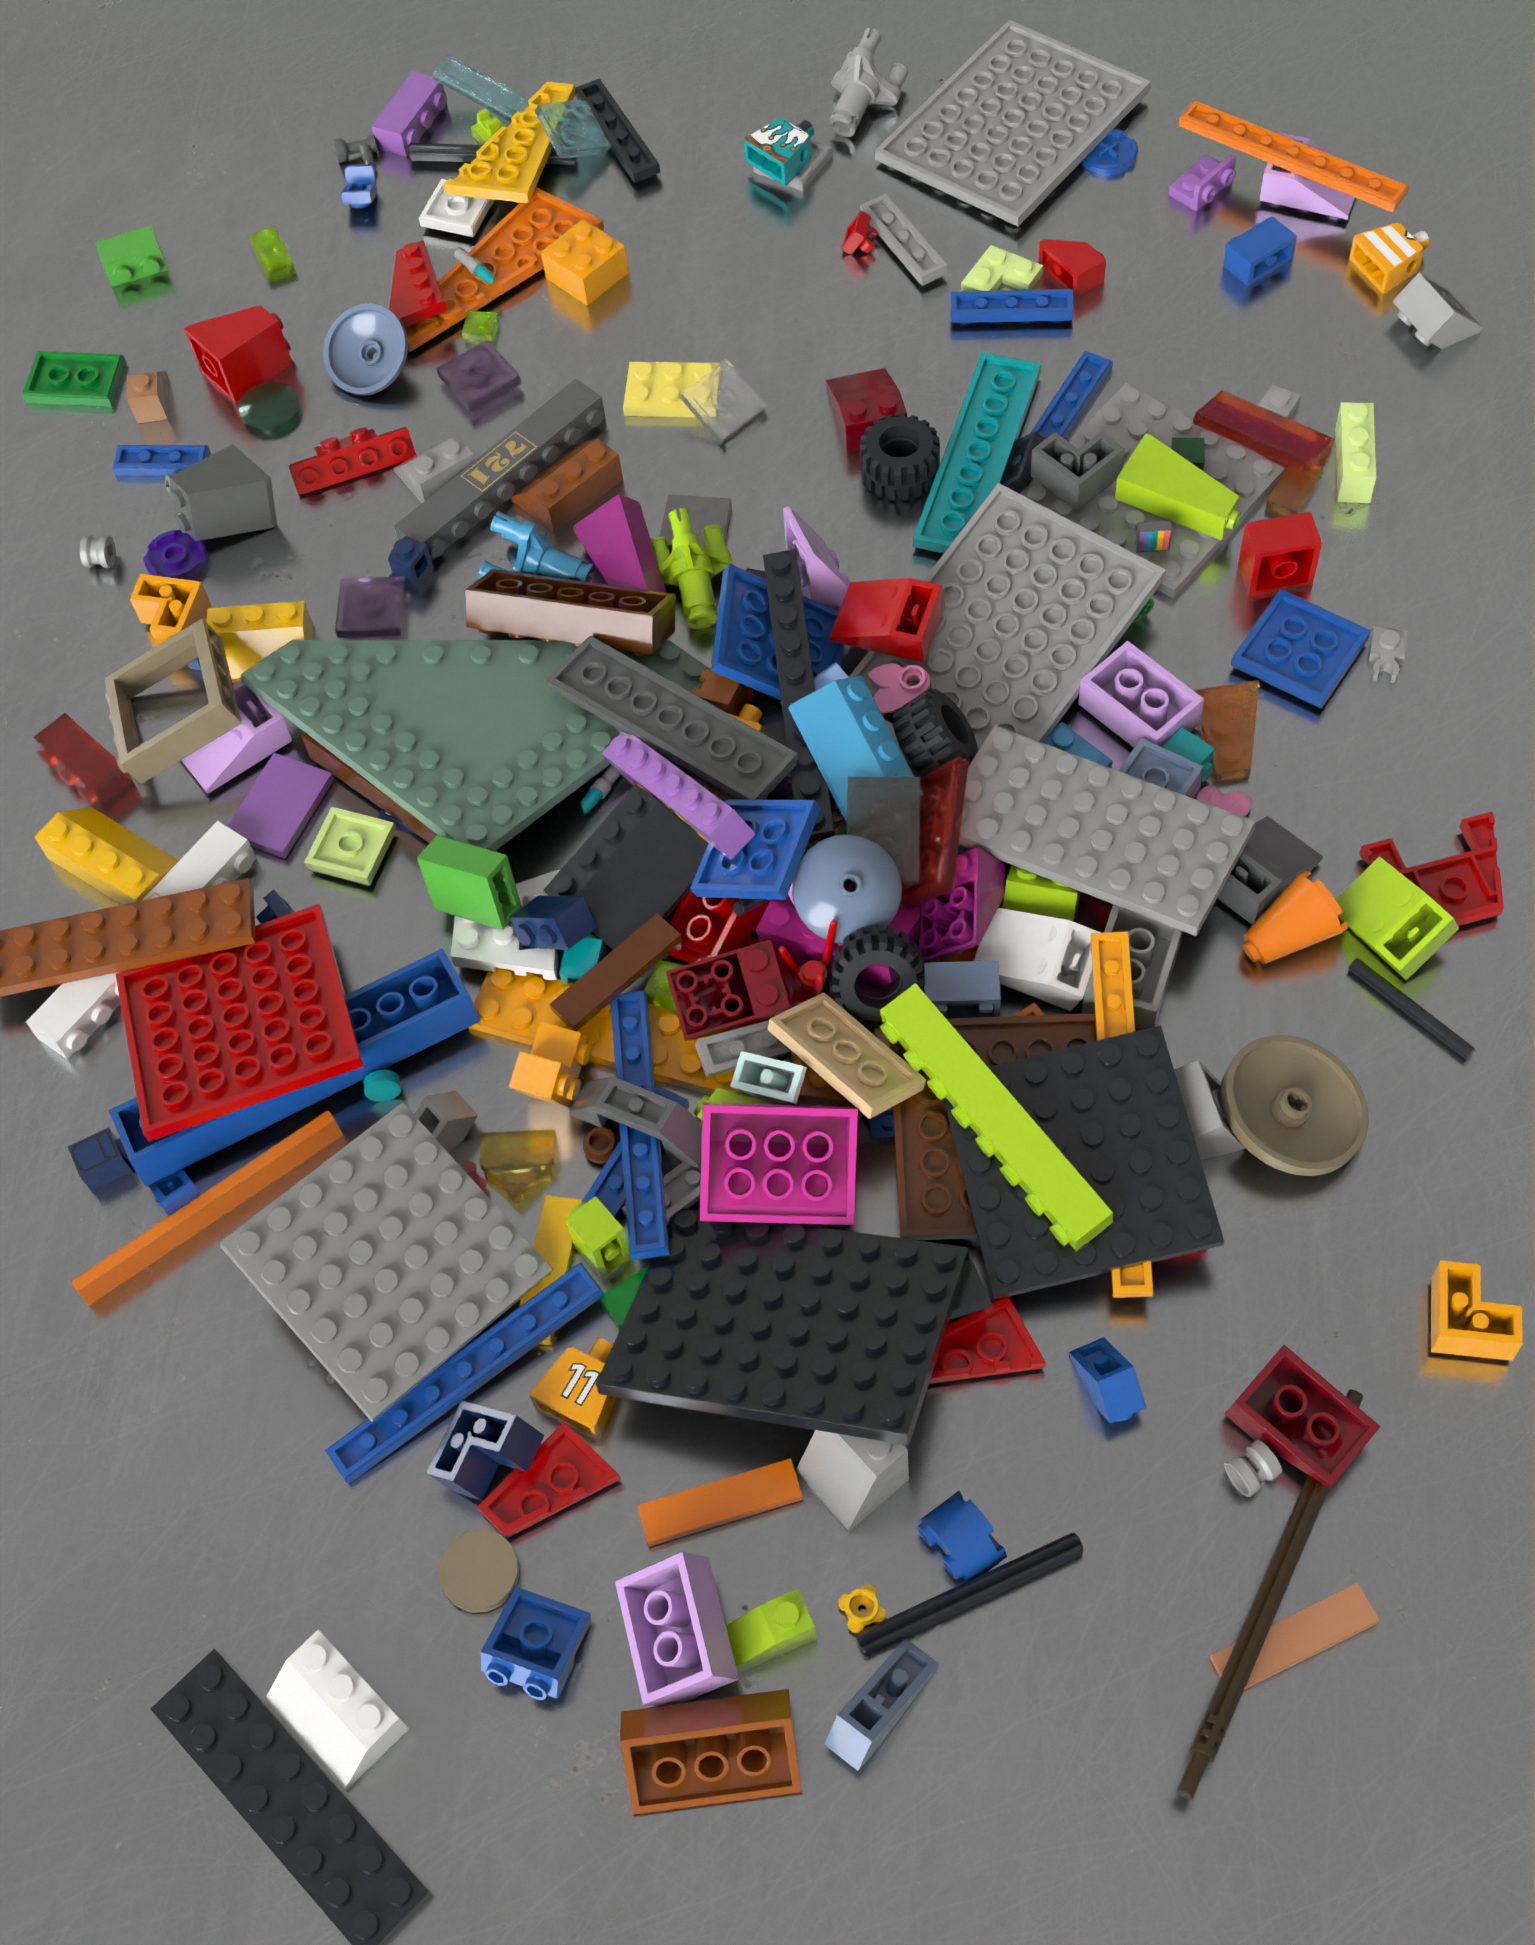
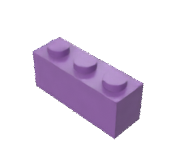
(409, 113)

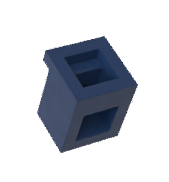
(407, 555)

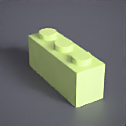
(1355, 452)

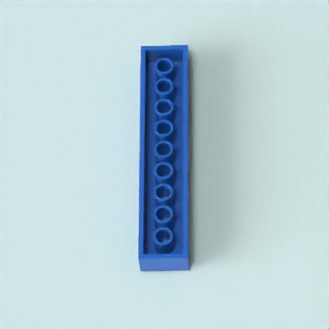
(390, 1022)

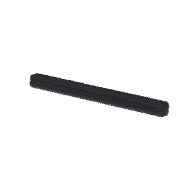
(463, 153)
(969, 1593)

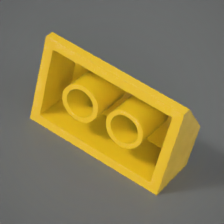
(258, 631)

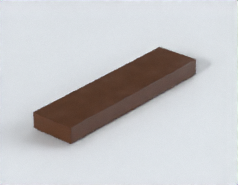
(615, 972)

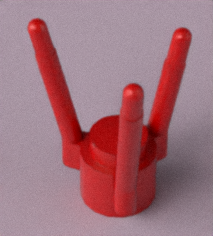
(813, 974)

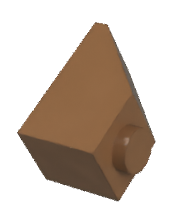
(148, 396)

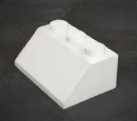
(333, 1710)

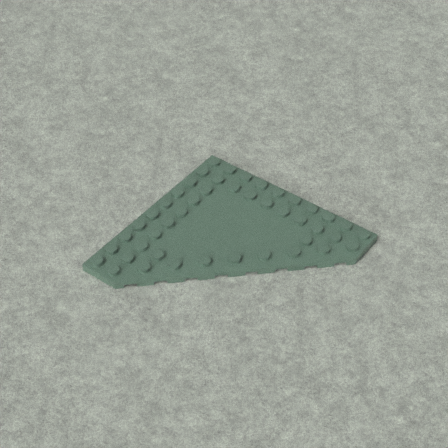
(452, 725)

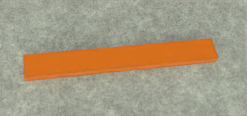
(1294, 156)
(206, 1208)

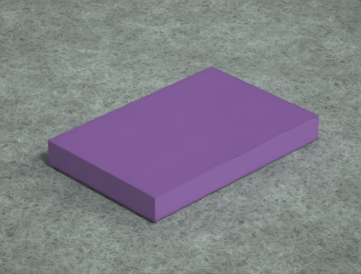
(280, 804)

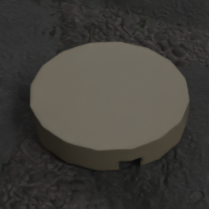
(478, 1570)

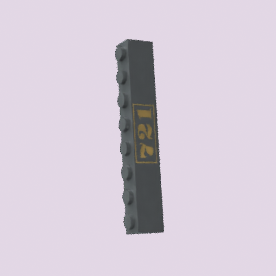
(503, 468)

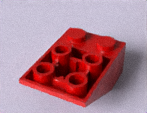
(890, 617)

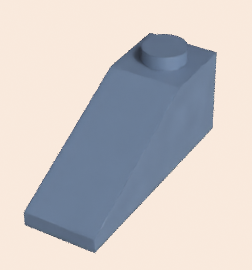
(880, 1704)

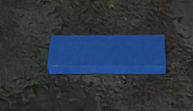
(156, 459)

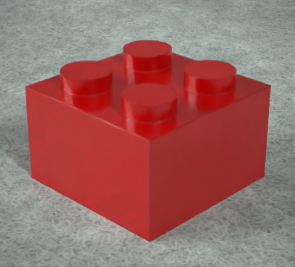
(1279, 553)

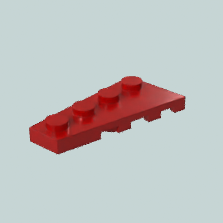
(415, 286)

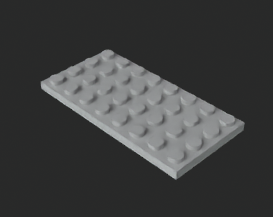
(1100, 830)

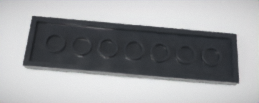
(291, 1803)

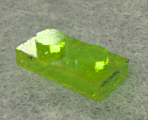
(271, 253)

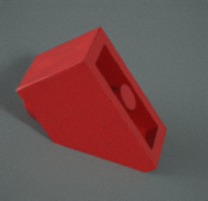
(1073, 264)

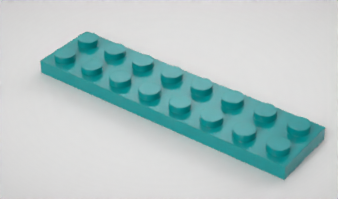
(977, 447)

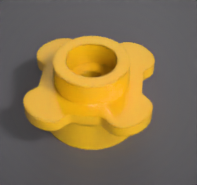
(864, 1596)

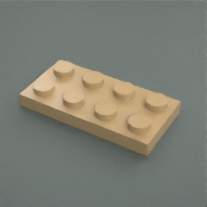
(846, 1055)

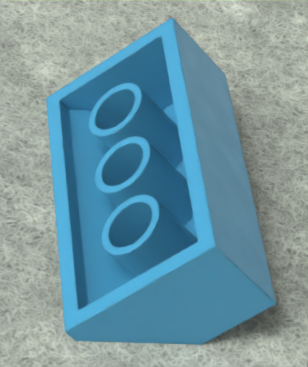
(848, 736)

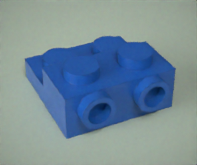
(534, 1644)

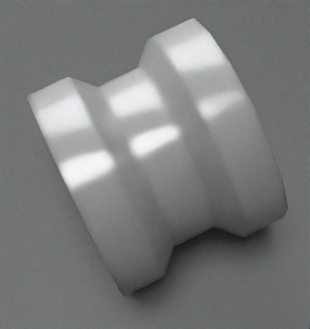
(97, 551)

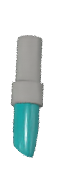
(474, 265)
(599, 789)

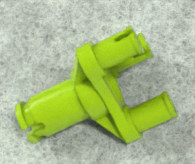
(693, 566)

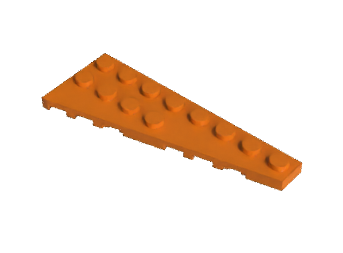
(509, 252)

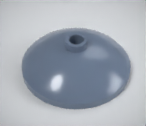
(353, 342)
(820, 890)

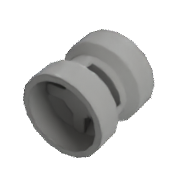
(1253, 1468)

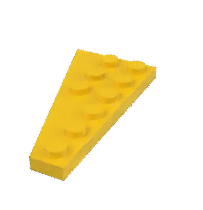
(514, 156)

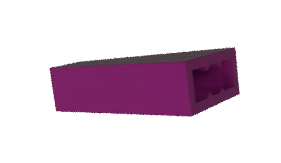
(621, 545)

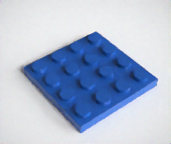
(745, 634)

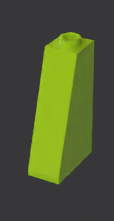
(1176, 490)

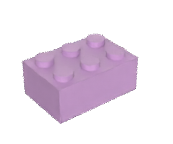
(1139, 697)
(676, 1630)

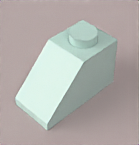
(768, 1078)

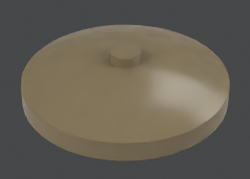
(1294, 1105)

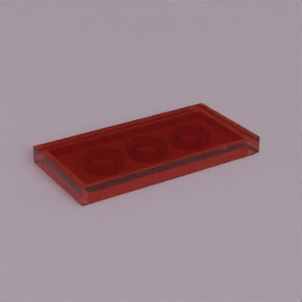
(1263, 431)
(938, 832)

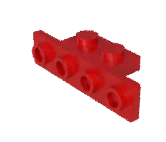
(351, 458)

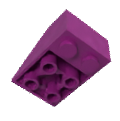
(963, 914)

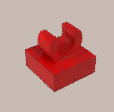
(859, 234)

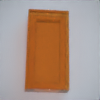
(1293, 489)

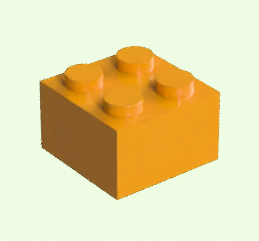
(585, 262)

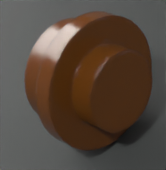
(600, 1144)

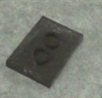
(888, 814)

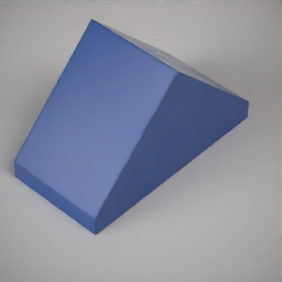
(174, 1191)

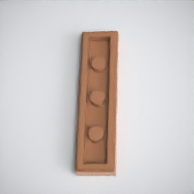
(1307, 1633)

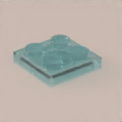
(572, 128)

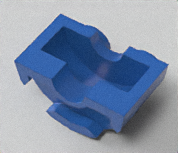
(963, 1536)

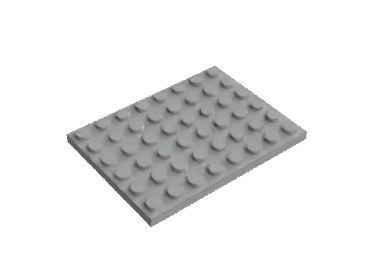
(1013, 122)
(1025, 614)

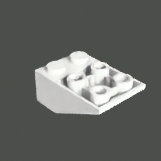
(1039, 955)

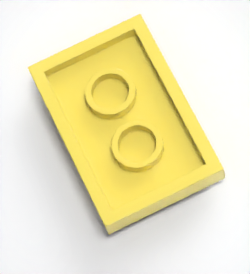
(656, 387)

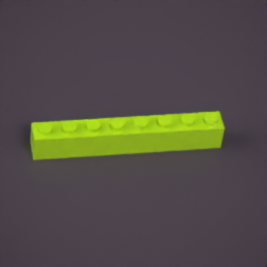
(996, 1117)

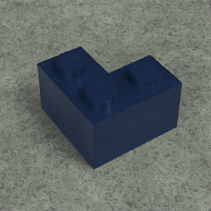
(477, 1444)

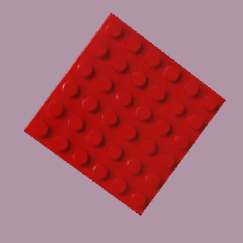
(237, 1024)

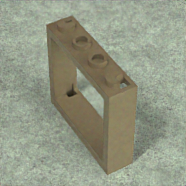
(188, 734)

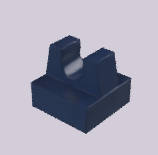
(276, 907)

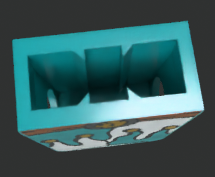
(780, 149)

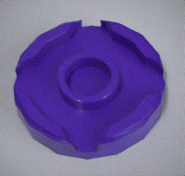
(176, 556)

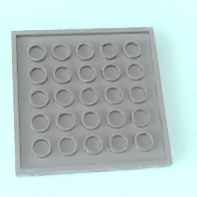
(1126, 421)
(386, 1260)

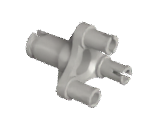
(863, 85)

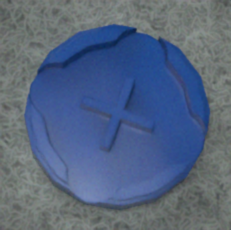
(1113, 154)

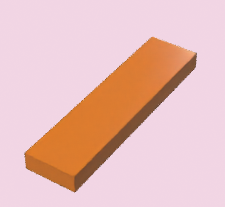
(719, 1502)

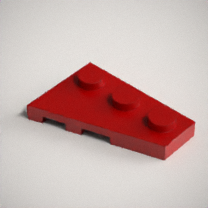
(986, 1345)
(558, 1477)

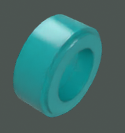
(382, 1085)

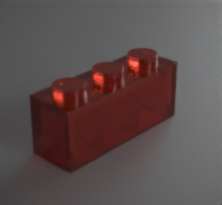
(83, 762)

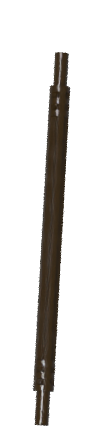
(1255, 1629)

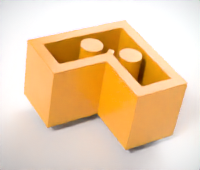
(168, 604)
(552, 1066)
(1466, 1324)

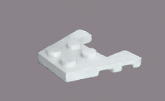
(492, 948)

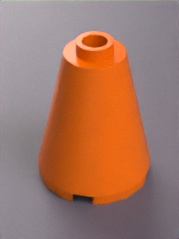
(1294, 921)

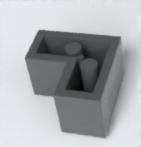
(1077, 473)

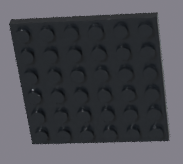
(1126, 1132)

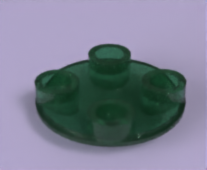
(269, 406)

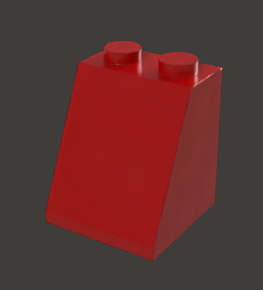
(240, 349)

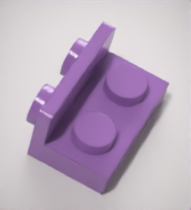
(1203, 181)

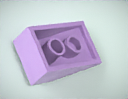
(817, 565)

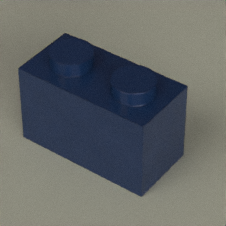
(553, 922)

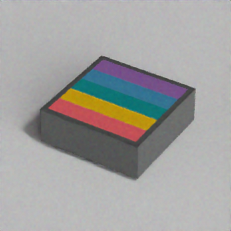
(1153, 536)

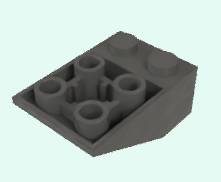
(1266, 869)

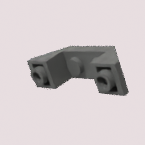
(644, 1112)

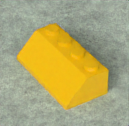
(104, 854)

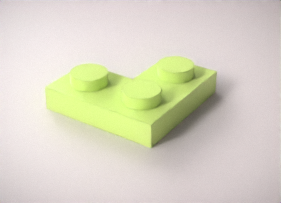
(1001, 267)

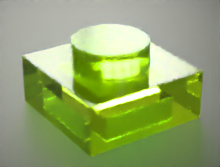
(480, 326)

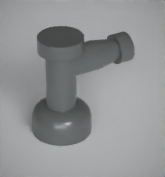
(364, 147)

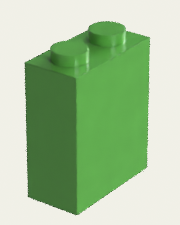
(469, 882)

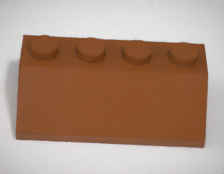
(710, 1751)

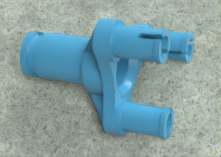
(536, 552)

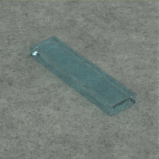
(479, 88)

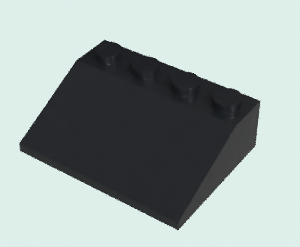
(632, 867)

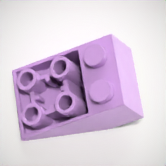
(1299, 192)
(237, 750)

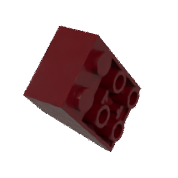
(729, 991)

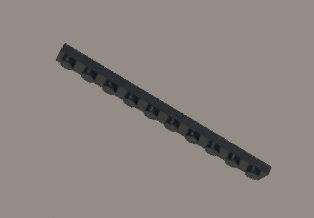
(795, 678)

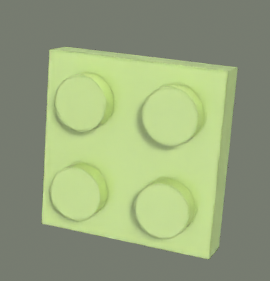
(350, 846)

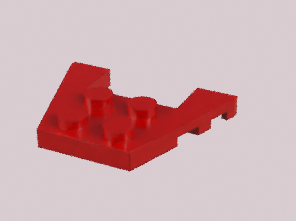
(1461, 884)

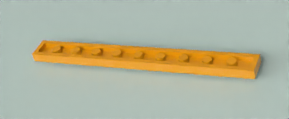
(1113, 1018)

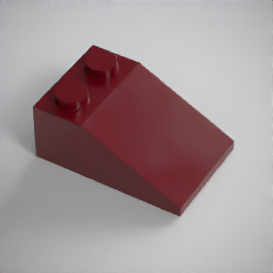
(861, 401)
(1302, 1418)

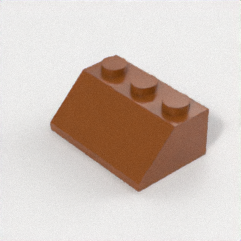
(571, 484)

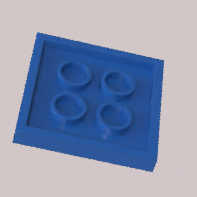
(1300, 648)
(770, 857)

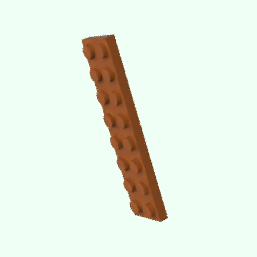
(127, 937)

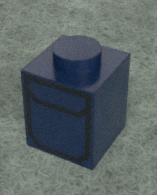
(100, 1159)

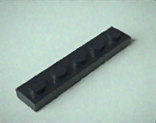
(620, 133)

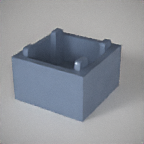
(1163, 768)
(964, 988)

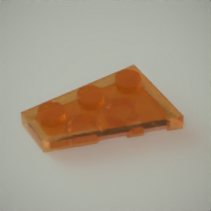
(1230, 727)

